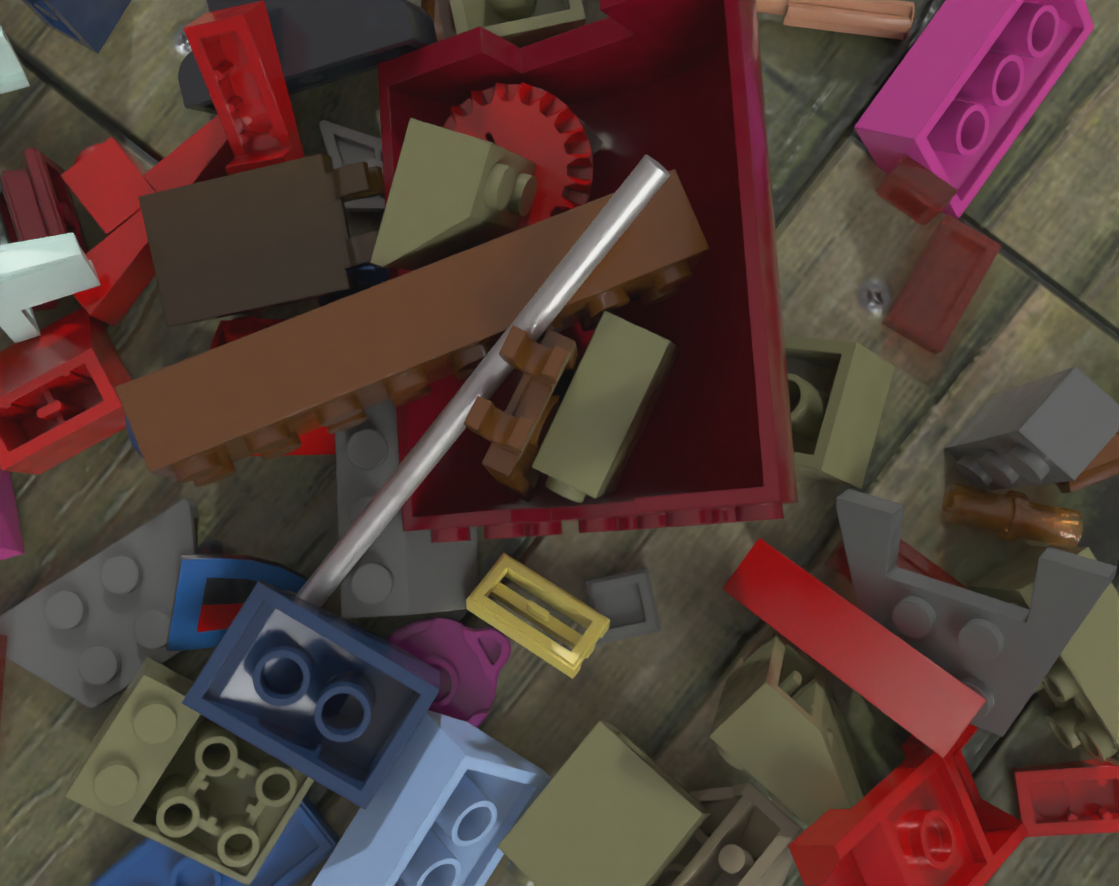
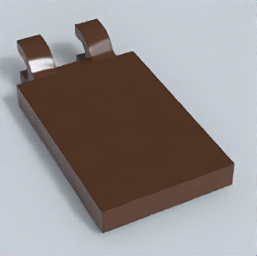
(528, 417)

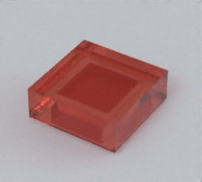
(915, 190)

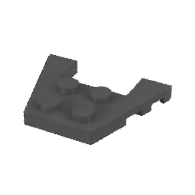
(973, 637)

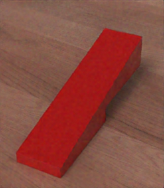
(246, 85)
(124, 256)
(855, 648)
(1068, 798)

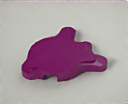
(466, 660)

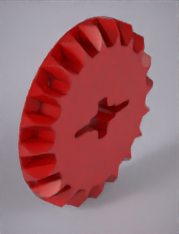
(538, 129)

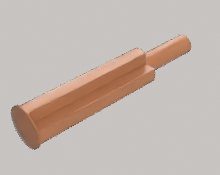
(862, 17)

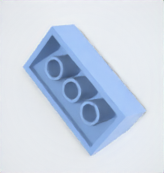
(437, 811)

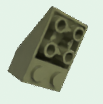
(1085, 678)
(789, 732)
(186, 778)

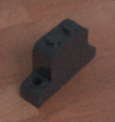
(325, 41)

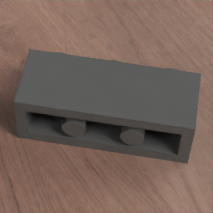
(1036, 432)

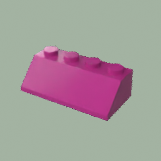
(972, 87)

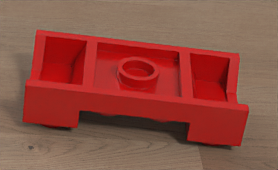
(912, 829)

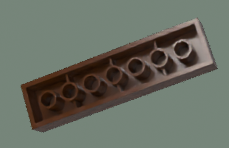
(394, 340)

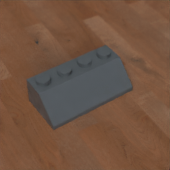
(400, 569)

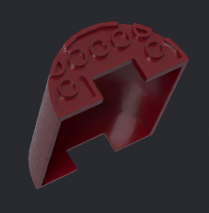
(690, 95)

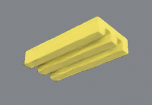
(526, 635)

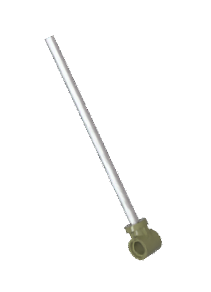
(487, 377)

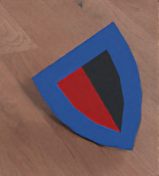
(214, 589)

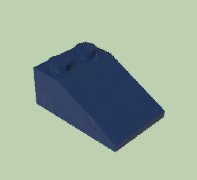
(315, 691)

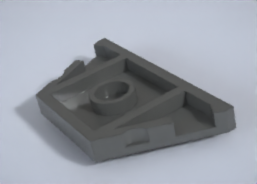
(107, 613)

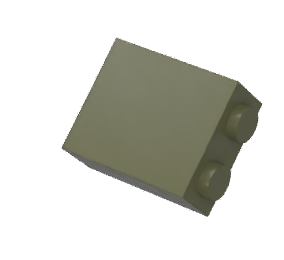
(605, 409)
(603, 819)

